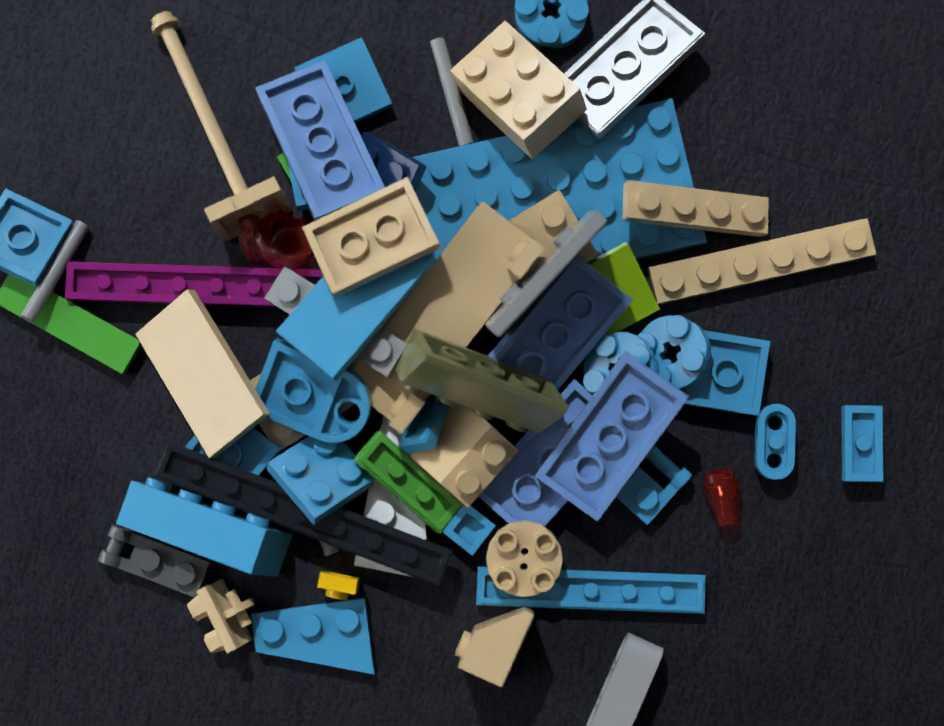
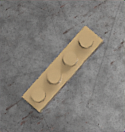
(695, 208)

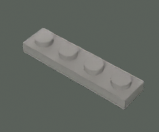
(380, 353)

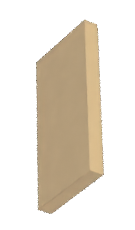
(202, 373)

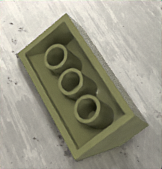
(479, 382)

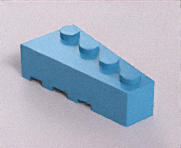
(204, 528)

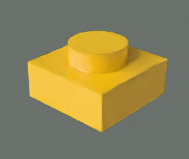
(338, 585)

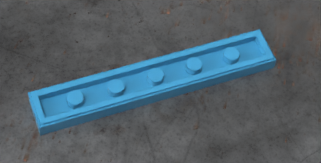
(605, 592)

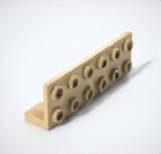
(454, 300)

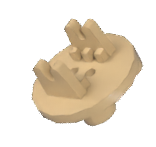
(505, 558)

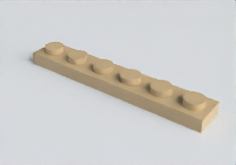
(761, 261)

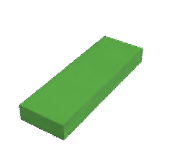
(408, 482)

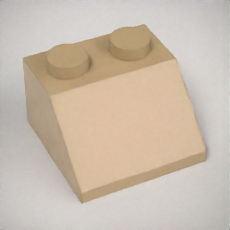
(466, 454)
(493, 645)

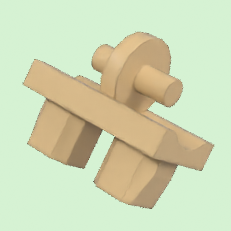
(226, 615)

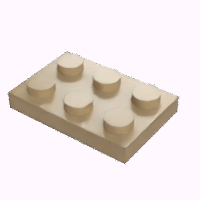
(371, 237)

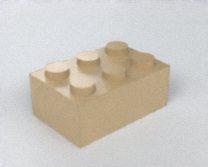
(519, 89)

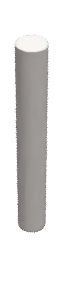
(451, 92)
(54, 271)

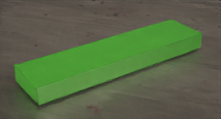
(74, 326)

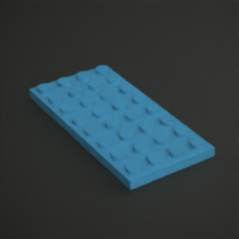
(584, 169)

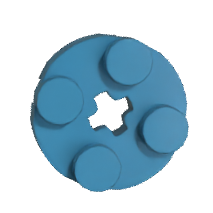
(551, 31)
(607, 353)
(693, 354)

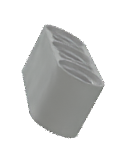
(626, 683)

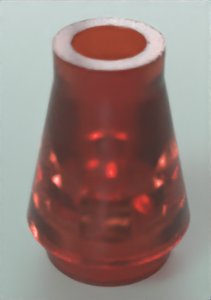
(722, 493)

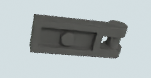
(156, 561)

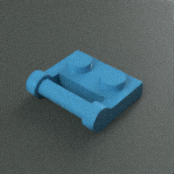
(644, 495)

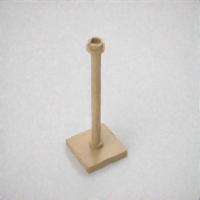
(256, 200)

